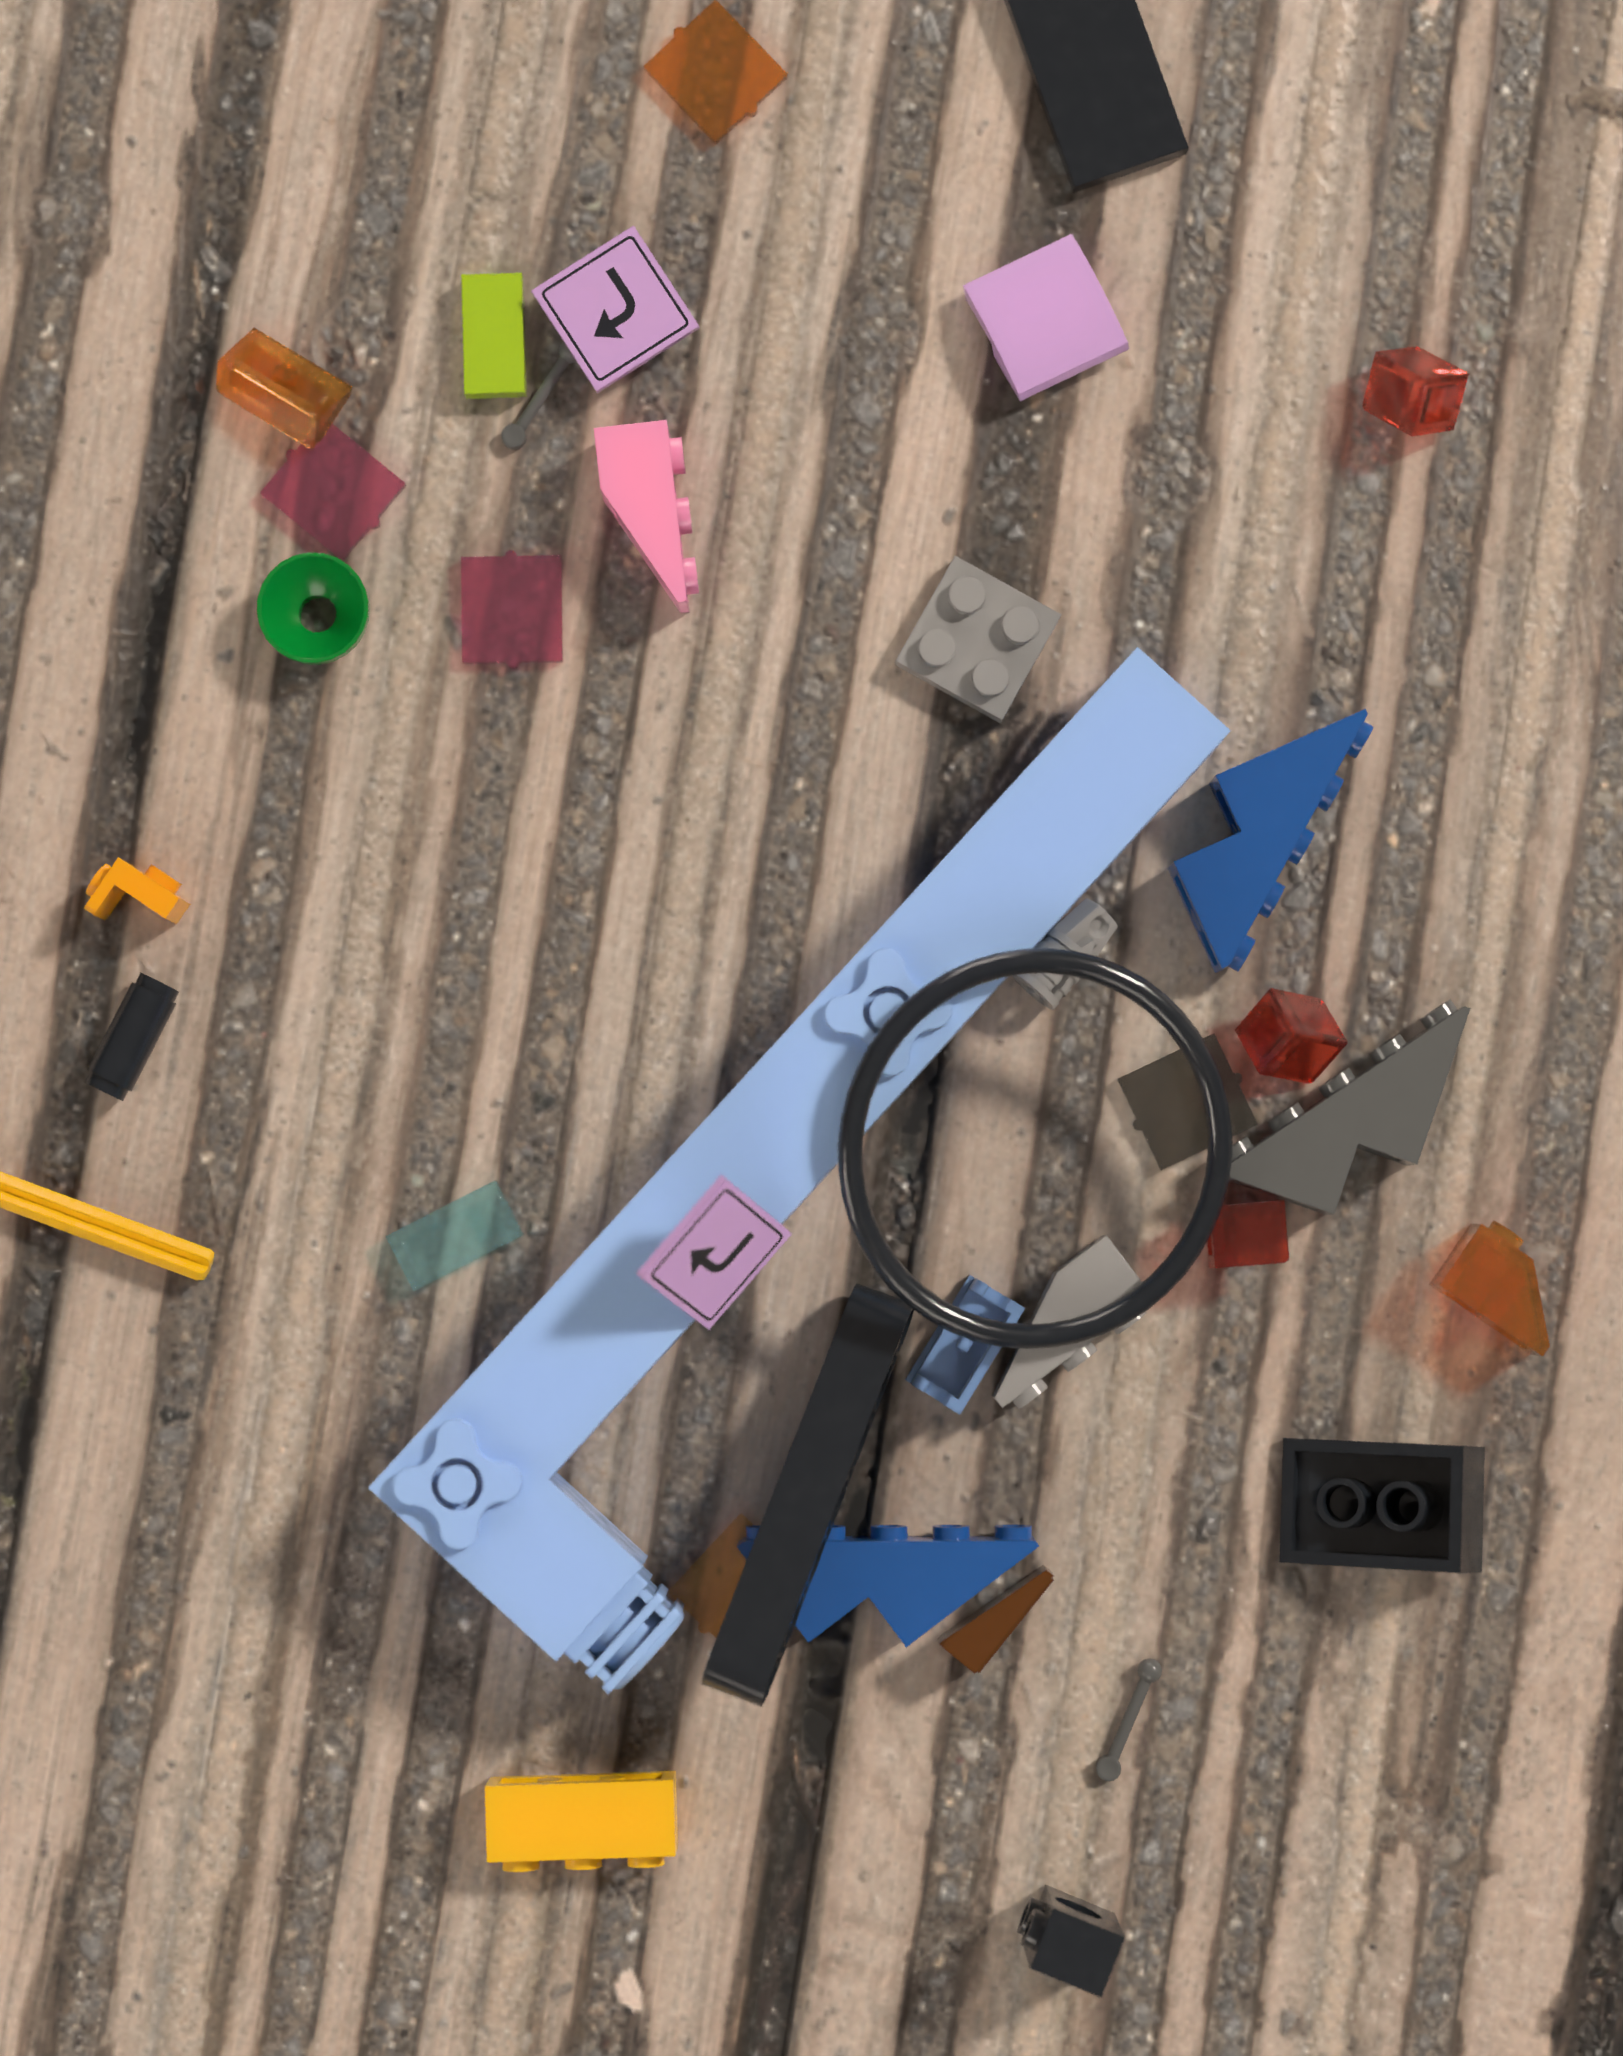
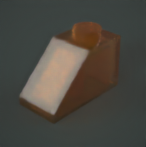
(1496, 1285)

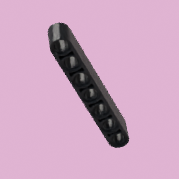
(808, 1496)

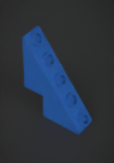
(1267, 813)
(906, 1577)

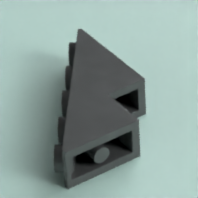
(1377, 1111)

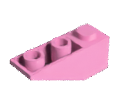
(639, 489)

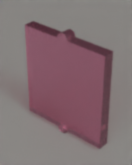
(334, 491)
(512, 609)

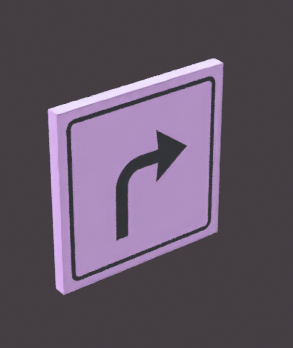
(615, 309)
(714, 1252)

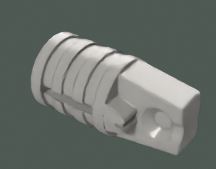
(1082, 930)

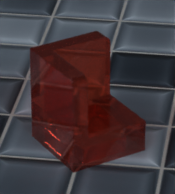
(1414, 391)
(1291, 1036)
(1249, 1235)

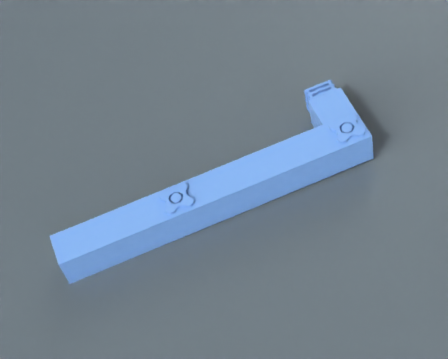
(487, 1463)

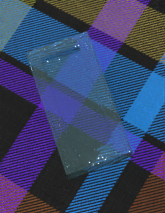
(455, 1235)

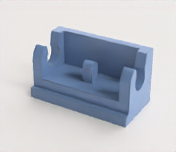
(953, 1364)

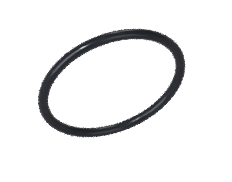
(886, 1043)

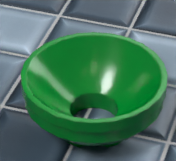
(295, 584)

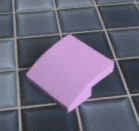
(1046, 317)

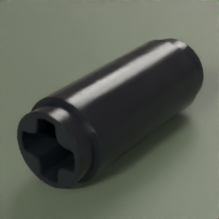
(131, 1036)

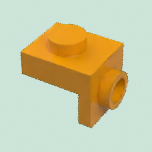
(151, 888)

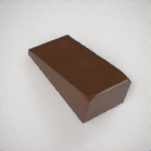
(985, 1630)

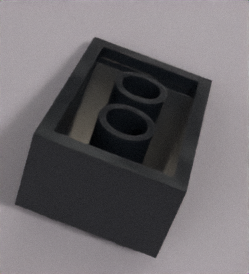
(1382, 1505)

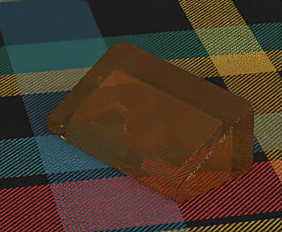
(281, 387)

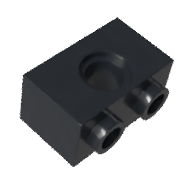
(1070, 1939)

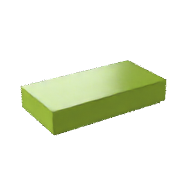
(493, 335)

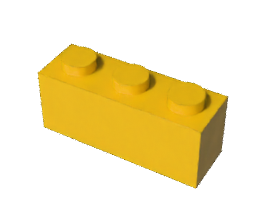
(581, 1819)

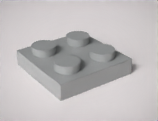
(977, 639)

